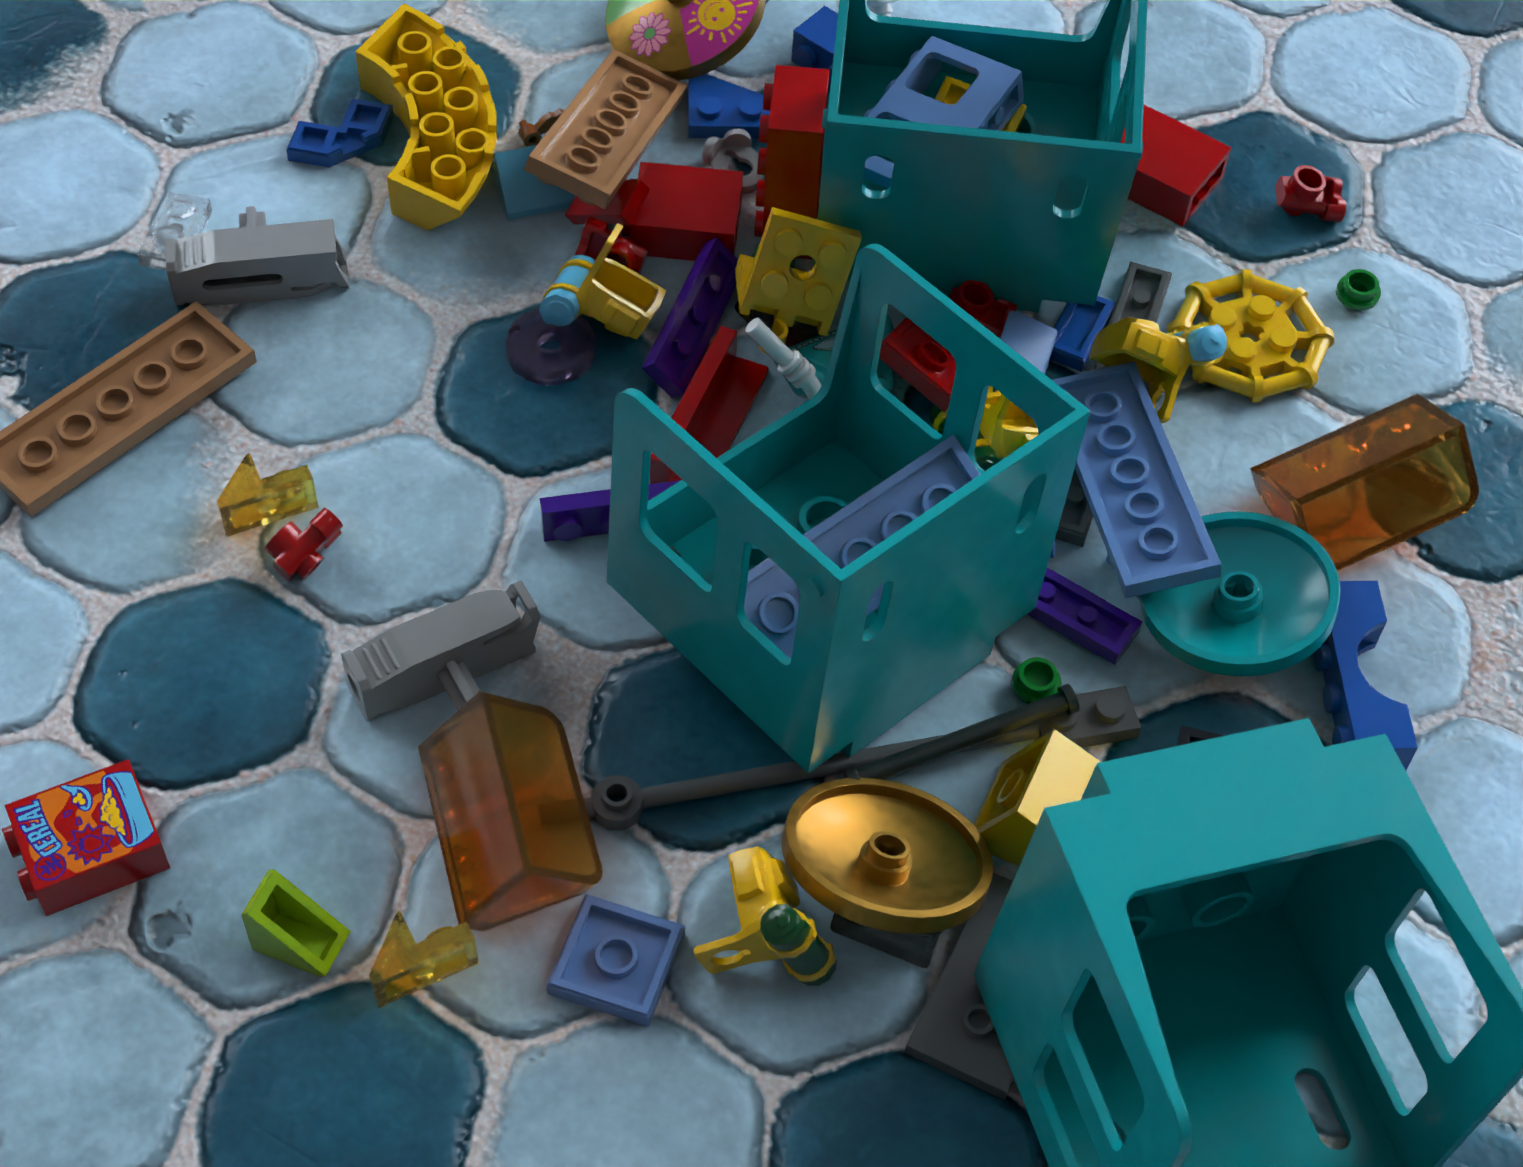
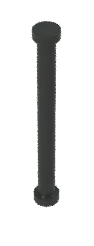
(969, 736)

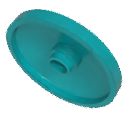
(1265, 609)

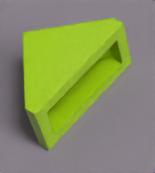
(292, 926)

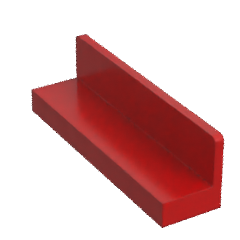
(715, 400)

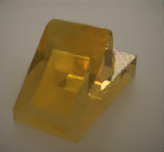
(256, 501)
(408, 966)

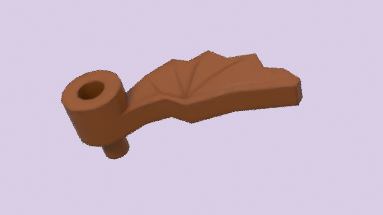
(532, 133)

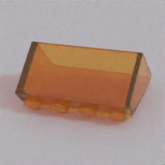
(1374, 480)
(508, 811)

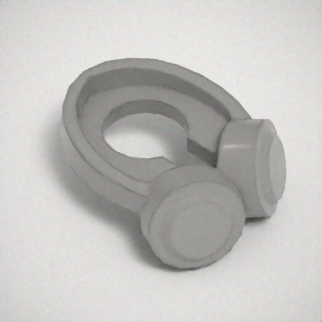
(737, 145)

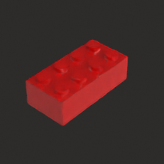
(793, 143)

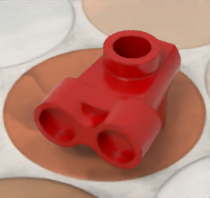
(1311, 193)
(595, 236)
(978, 302)
(299, 551)

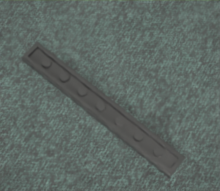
(1140, 298)

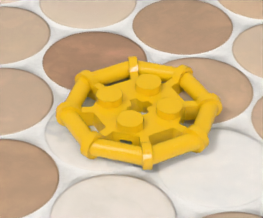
(1268, 323)

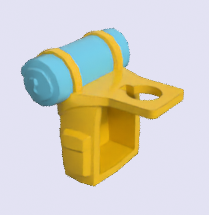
(602, 291)
(1158, 355)

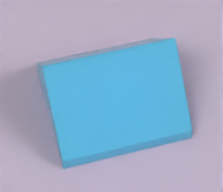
(521, 191)

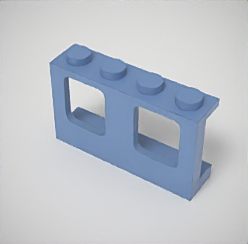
(985, 105)

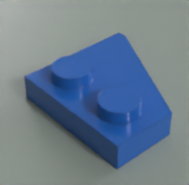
(722, 106)

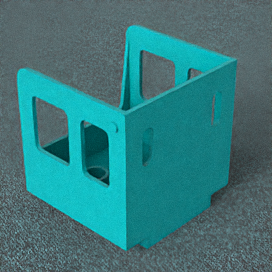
(984, 205)
(946, 575)
(1205, 946)

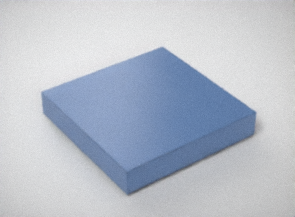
(616, 960)

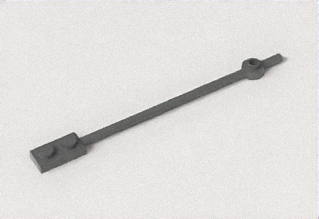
(1102, 719)

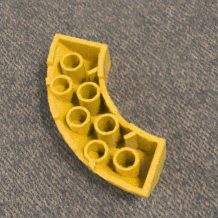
(443, 108)

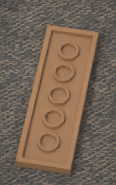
(606, 129)
(117, 406)

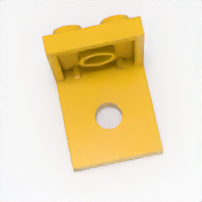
(792, 294)

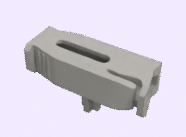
(256, 262)
(442, 651)

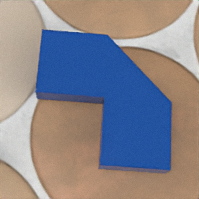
(326, 145)

